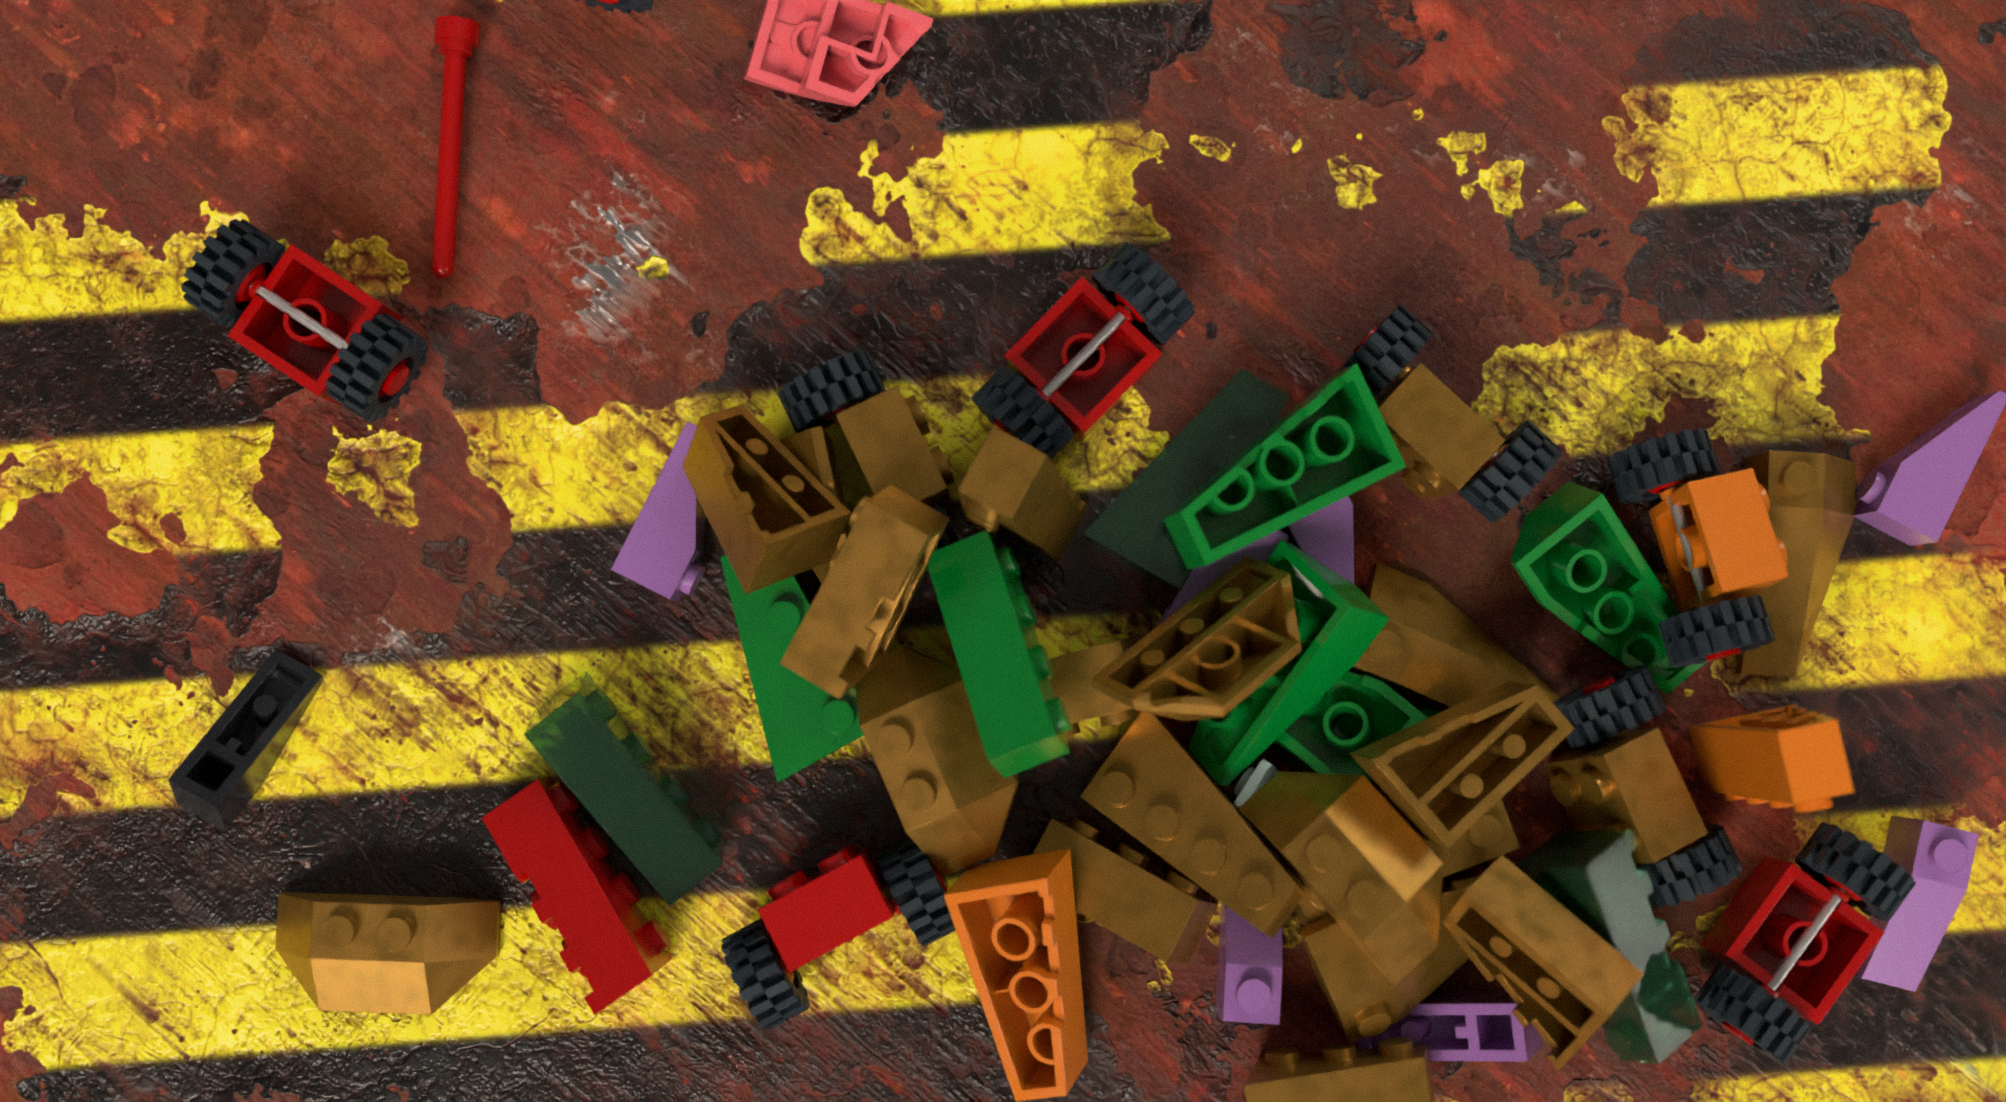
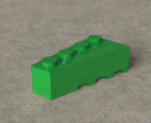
(1298, 466)
(999, 654)
(796, 715)

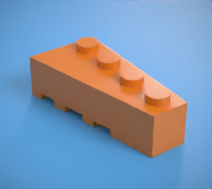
(1773, 758)
(1026, 966)

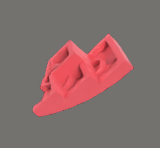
(831, 46)

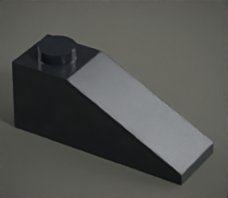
(245, 741)

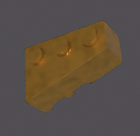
(761, 500)
(865, 591)
(1464, 758)
(1129, 897)
(1542, 956)
(1341, 1074)

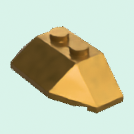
(1210, 648)
(934, 759)
(1355, 862)
(385, 948)

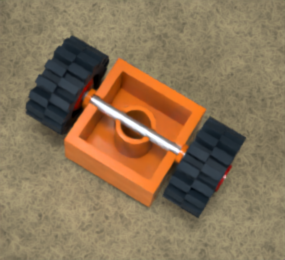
(1711, 540)

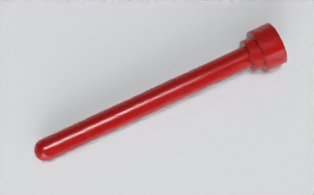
(456, 41)

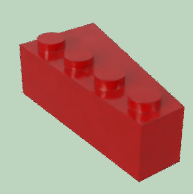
(578, 891)

